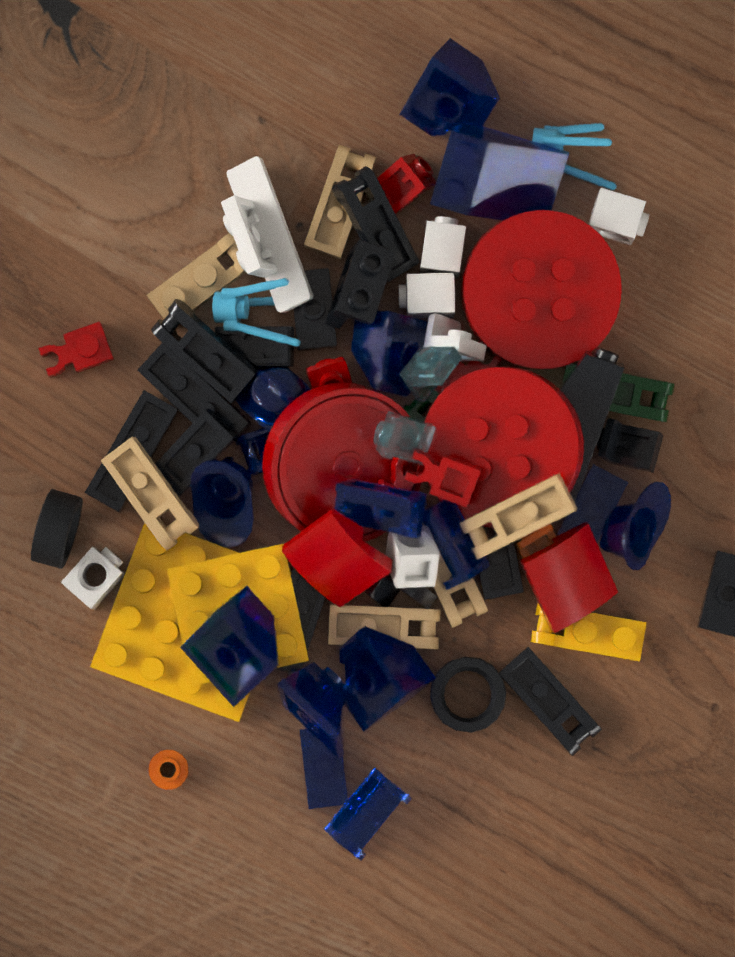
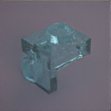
(429, 369)
(401, 435)

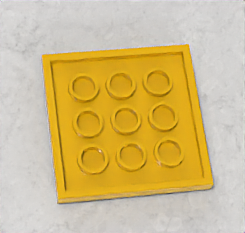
(143, 629)

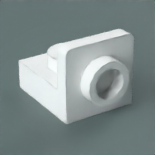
(446, 333)

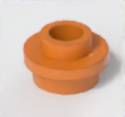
(181, 769)

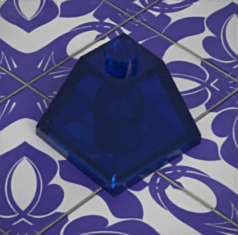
(236, 646)
(317, 703)

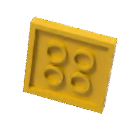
(208, 584)

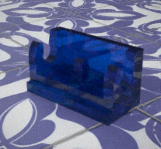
(381, 507)
(452, 543)
(365, 812)

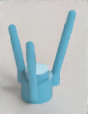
(555, 137)
(233, 304)

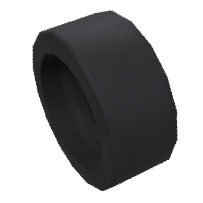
(56, 528)
(497, 687)

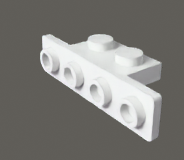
(263, 235)

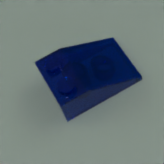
(496, 173)

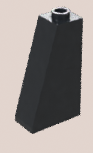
(591, 392)

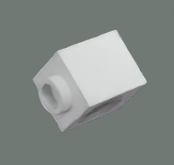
(618, 216)
(443, 246)
(428, 295)
(413, 559)
(77, 582)

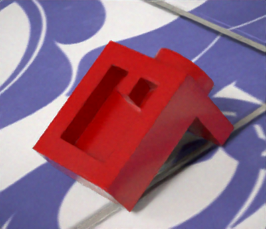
(406, 181)
(328, 372)

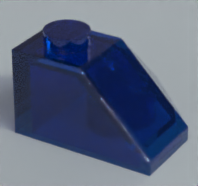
(451, 88)
(387, 348)
(380, 675)

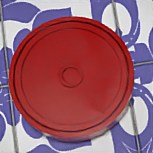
(541, 289)
(510, 427)
(322, 442)

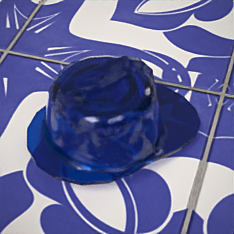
(270, 394)
(223, 501)
(637, 526)

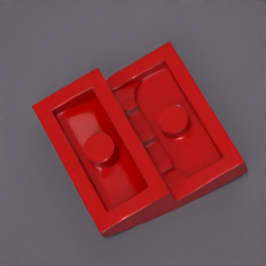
(336, 558)
(569, 577)

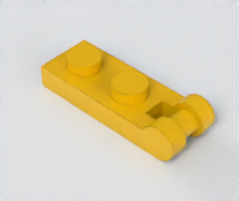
(595, 635)

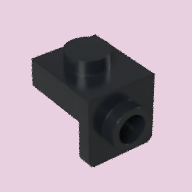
(629, 446)
(385, 592)

